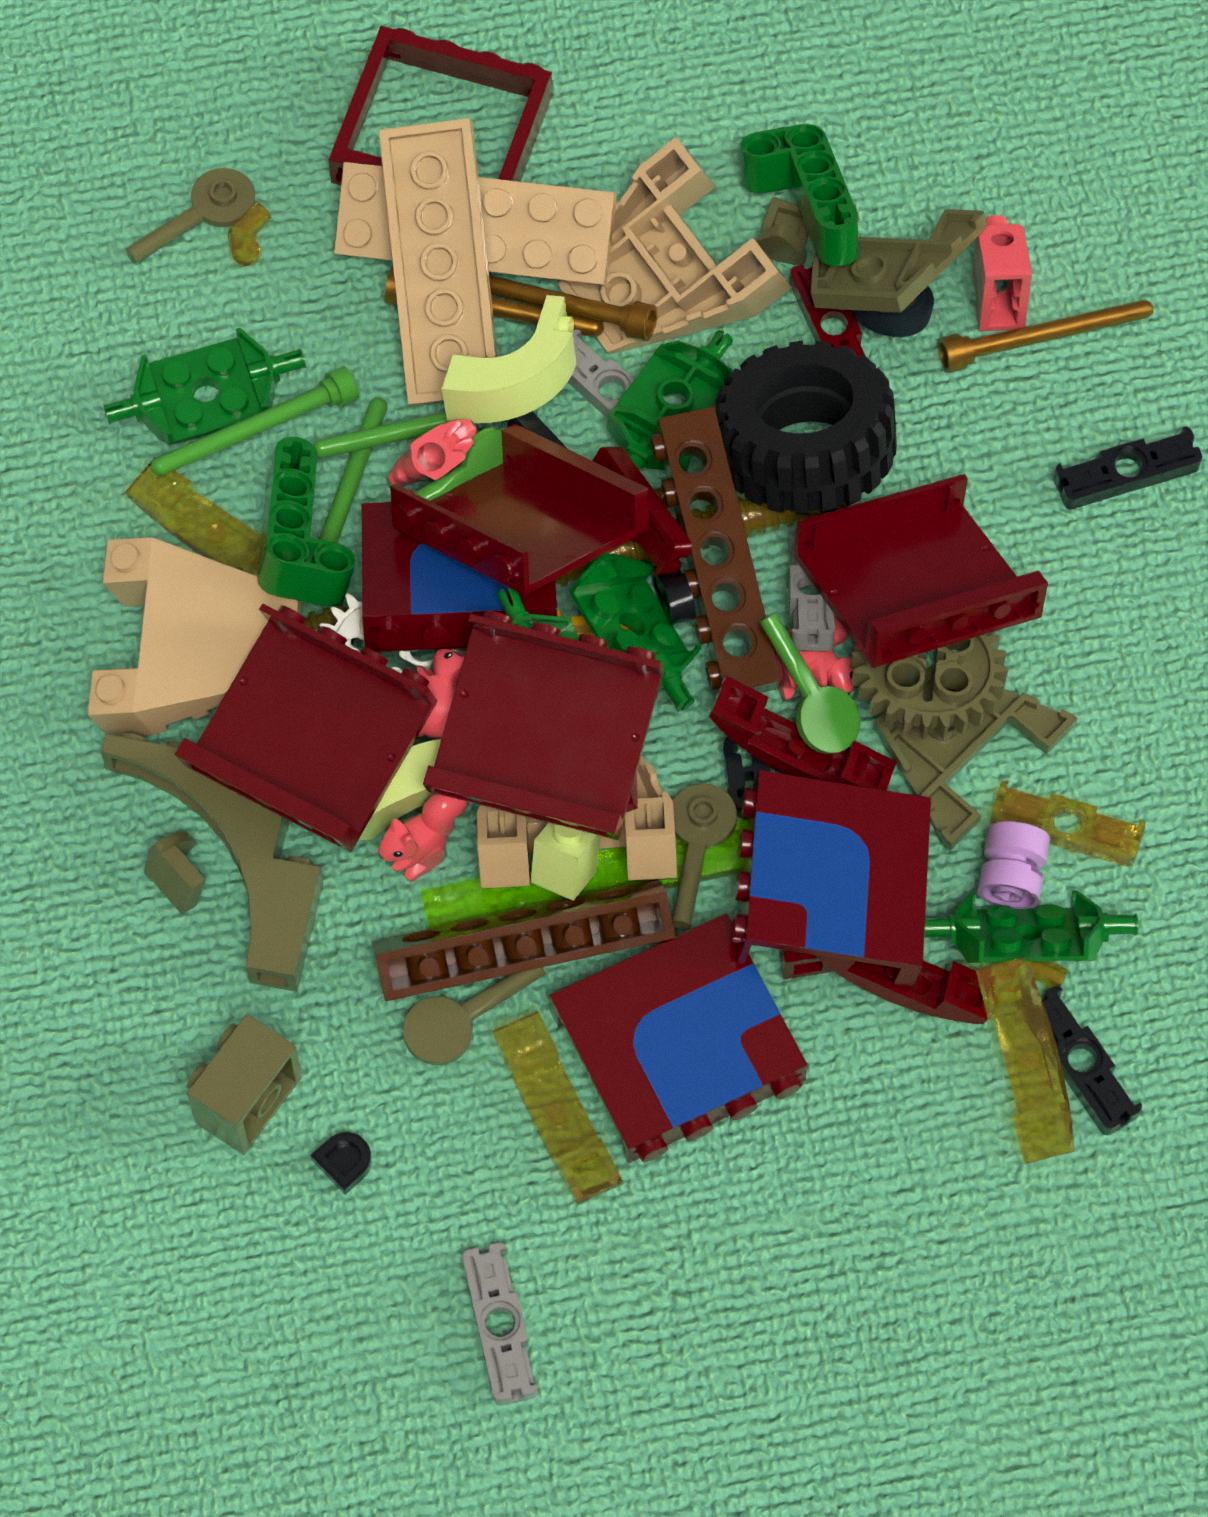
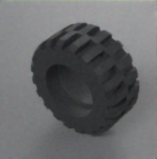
(807, 386)

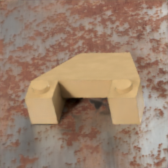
(666, 265)
(193, 635)
(646, 833)

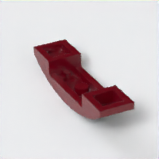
(777, 742)
(937, 992)

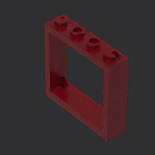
(451, 60)

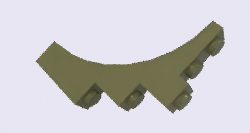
(279, 891)

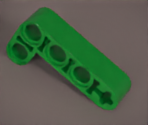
(804, 161)
(289, 559)

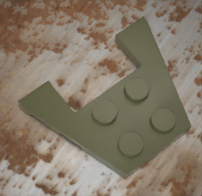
(894, 270)
(935, 761)

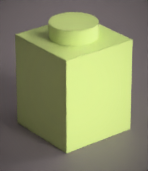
(564, 860)

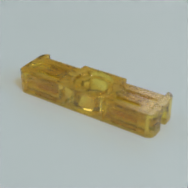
(1097, 837)

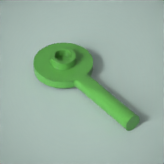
(481, 457)
(826, 714)

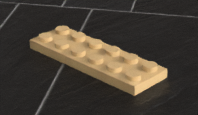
(526, 225)
(437, 251)

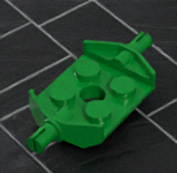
(234, 367)
(672, 368)
(617, 593)
(1030, 933)

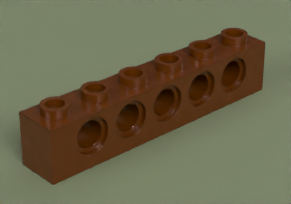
(700, 435)
(523, 939)

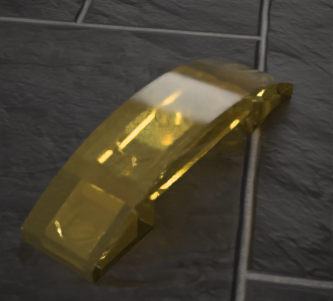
(196, 520)
(1030, 1058)
(556, 1109)

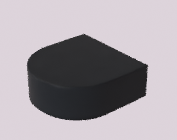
(344, 1160)

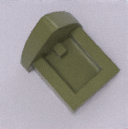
(784, 233)
(173, 872)

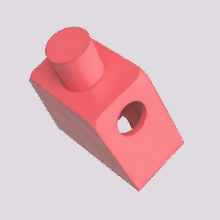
(1001, 255)

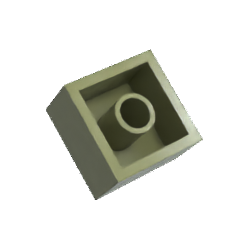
(243, 1083)

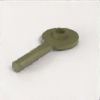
(217, 199)
(702, 820)
(441, 1028)

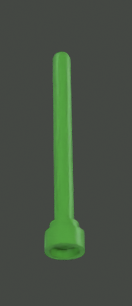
(336, 389)
(378, 435)
(352, 475)

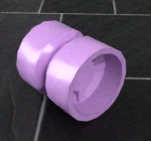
(1014, 857)

